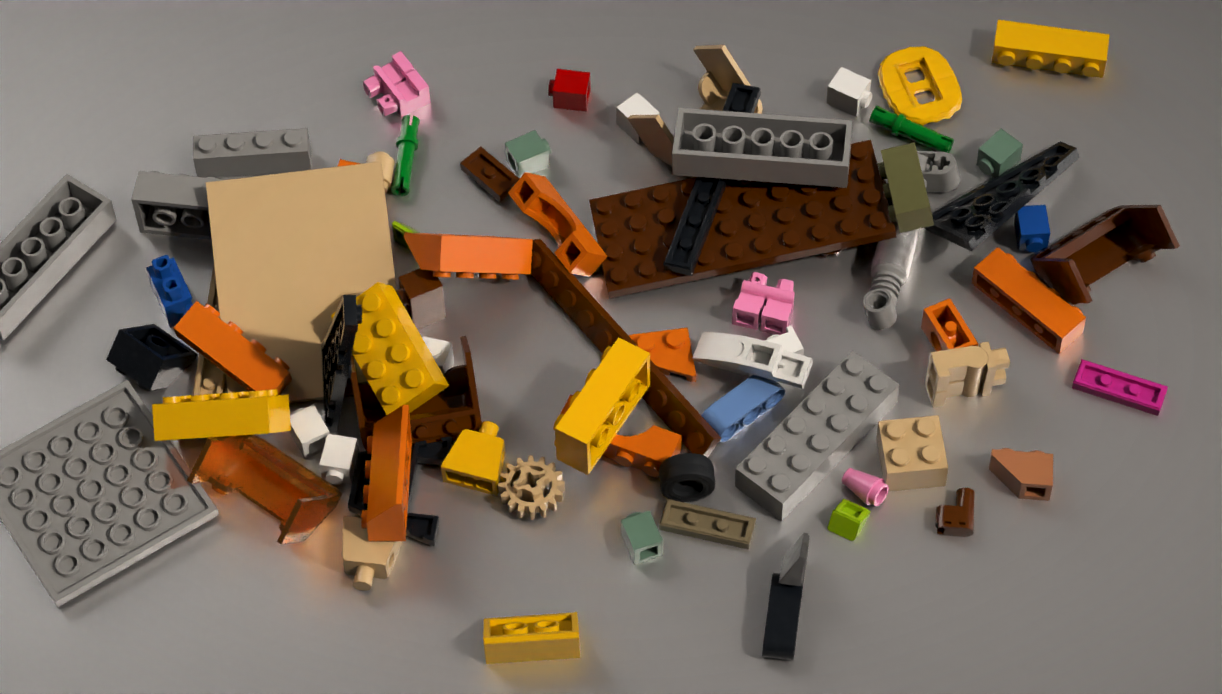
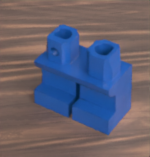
(169, 288)

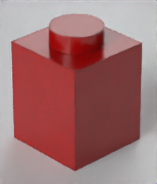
(570, 90)

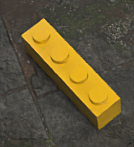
(1050, 48)

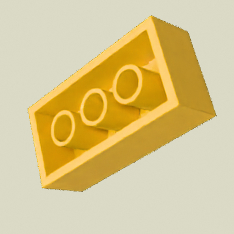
(394, 352)
(602, 405)
(221, 415)

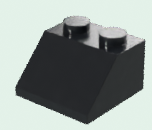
(149, 356)

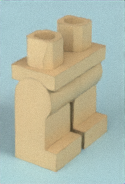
(965, 372)

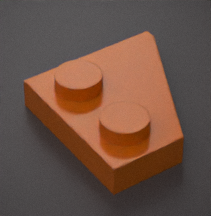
(669, 351)

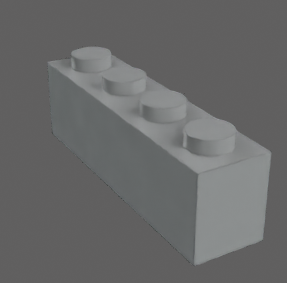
(252, 153)

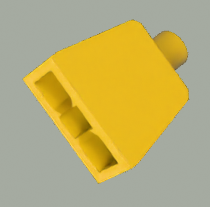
(476, 460)

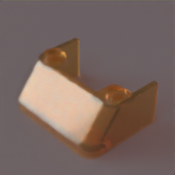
(268, 480)

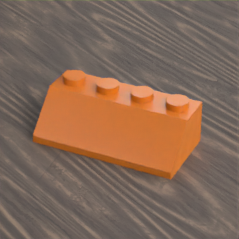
(471, 255)
(389, 477)

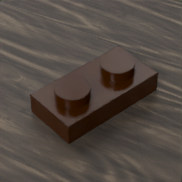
(489, 173)

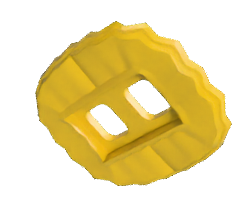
(938, 80)

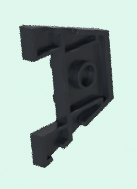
(419, 526)

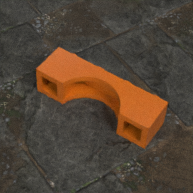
(542, 202)
(643, 450)

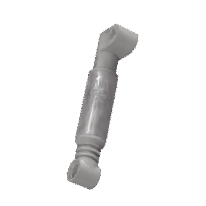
(895, 255)

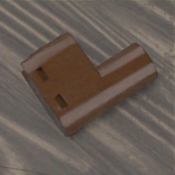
(957, 519)

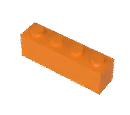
(1028, 300)
(230, 351)

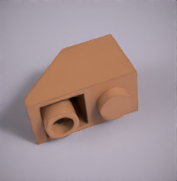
(1024, 473)

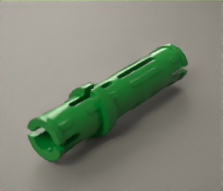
(901, 126)
(406, 145)

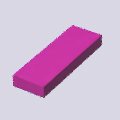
(1119, 387)

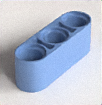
(743, 405)

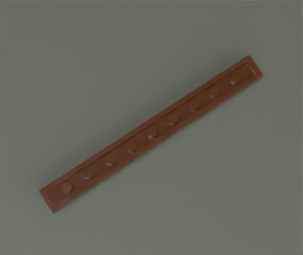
(603, 332)

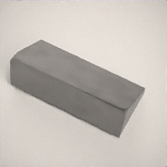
(795, 563)

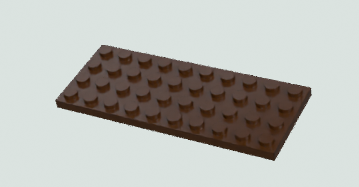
(751, 228)

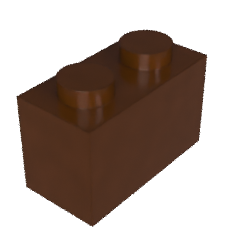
(422, 297)

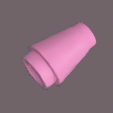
(866, 486)

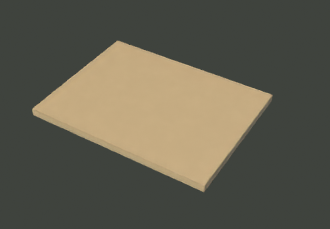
(290, 254)

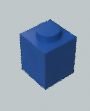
(1032, 228)

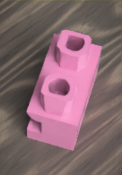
(401, 86)
(764, 304)

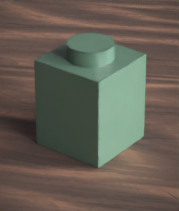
(527, 153)
(999, 154)
(641, 537)

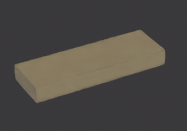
(707, 524)

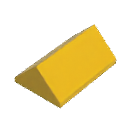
(531, 638)

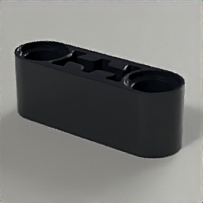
(782, 620)

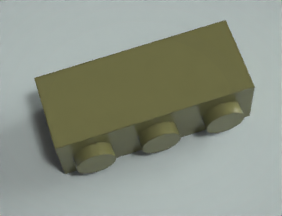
(905, 188)

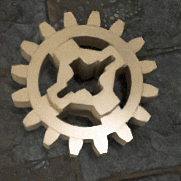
(531, 487)

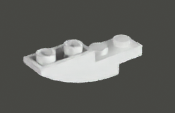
(753, 356)

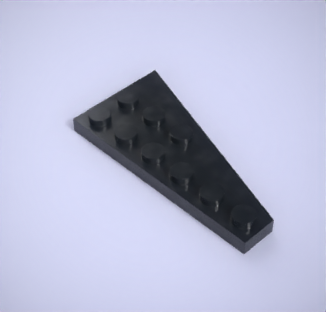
(989, 206)
(336, 358)

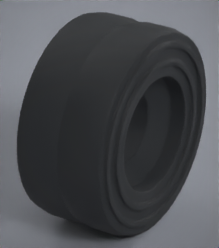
(687, 477)

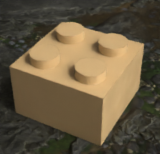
(912, 453)

